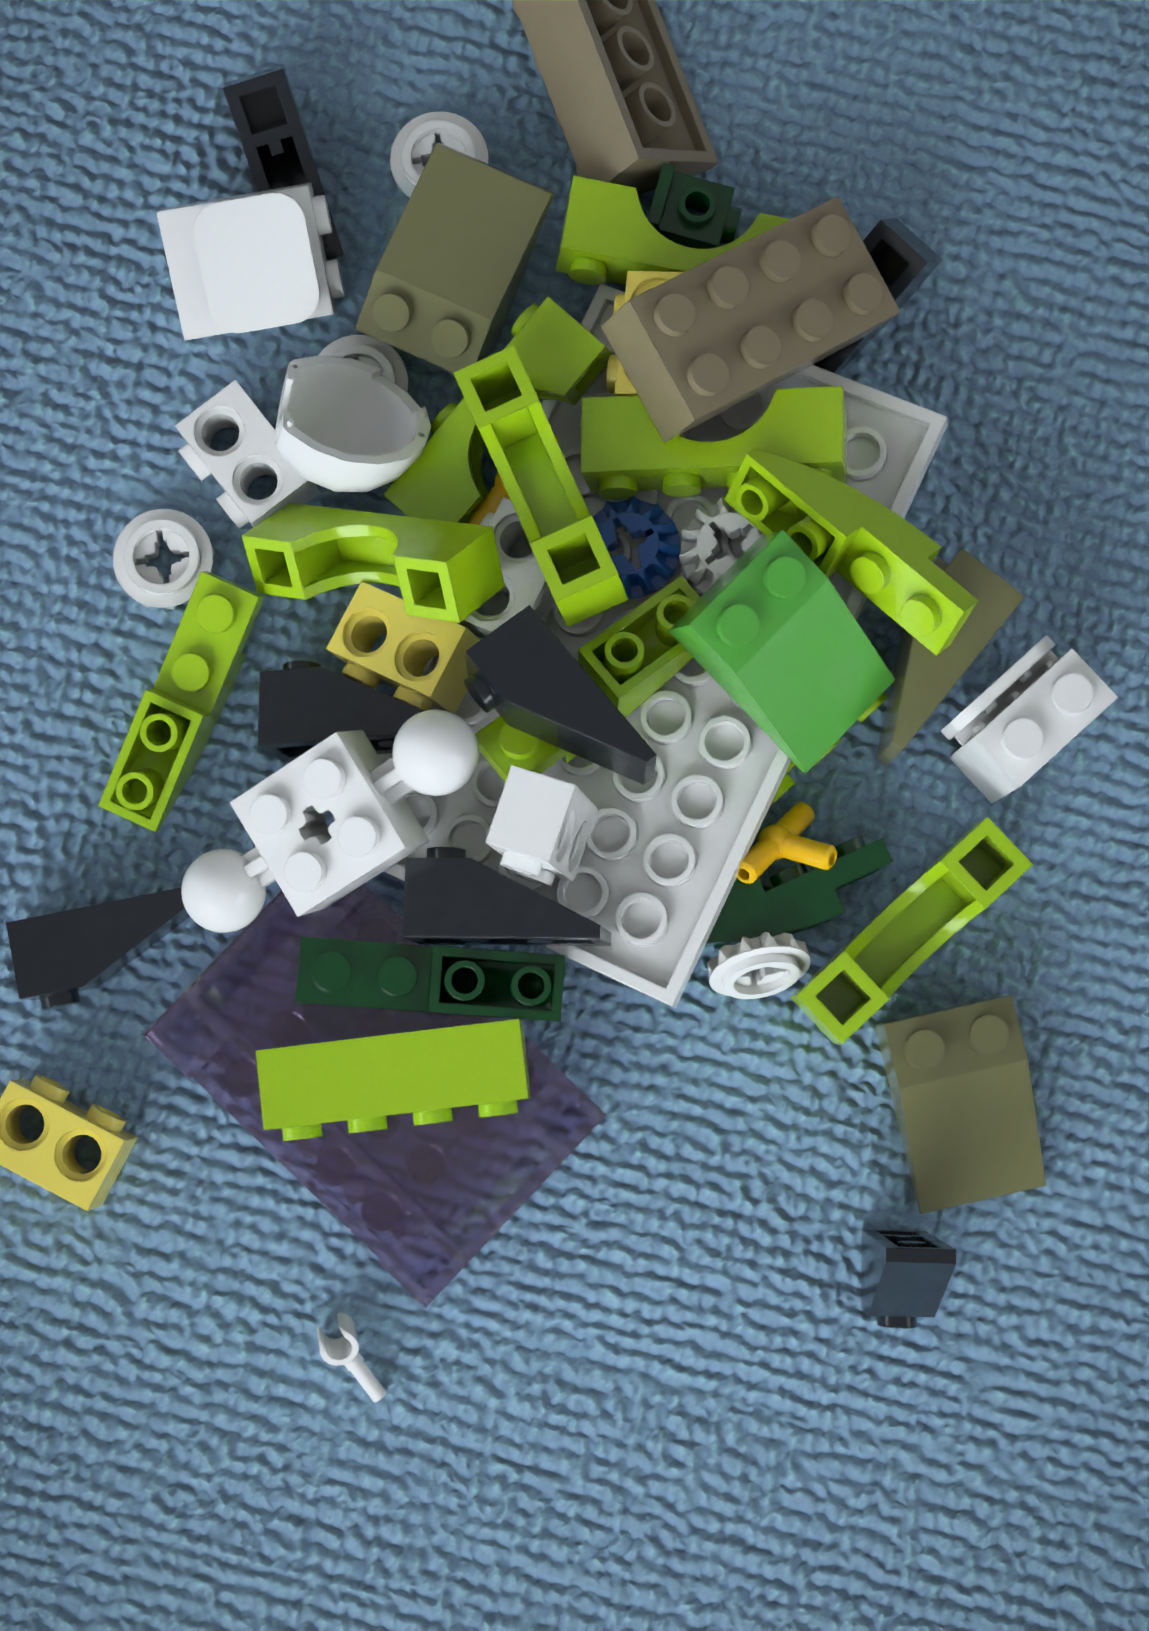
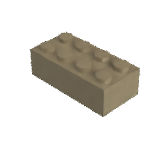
(749, 318)

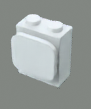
(250, 261)
(1026, 718)

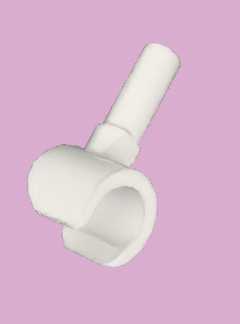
(346, 1352)

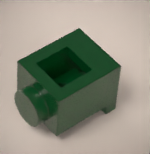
(681, 191)

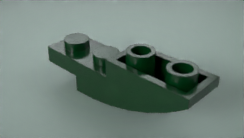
(797, 896)
(430, 979)

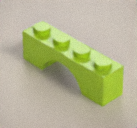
(611, 235)
(628, 454)
(448, 475)
(541, 486)
(437, 564)
(910, 930)

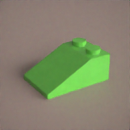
(785, 648)

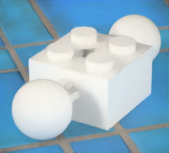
(371, 827)

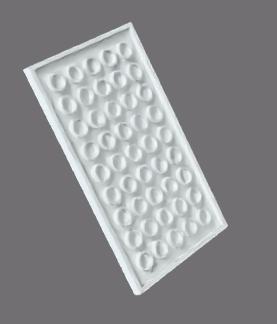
(672, 847)

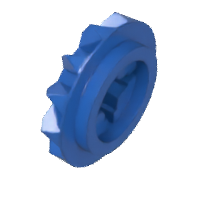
(657, 554)

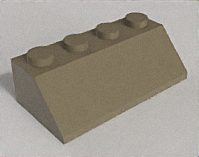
(617, 89)

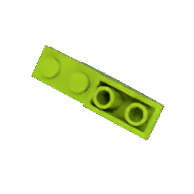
(858, 540)
(624, 661)
(184, 703)

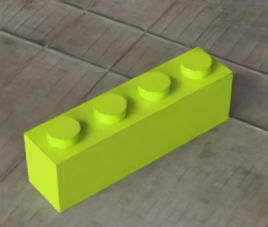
(392, 1076)

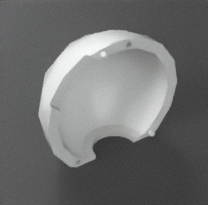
(347, 424)

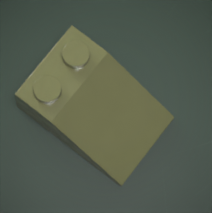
(454, 261)
(926, 679)
(963, 1102)

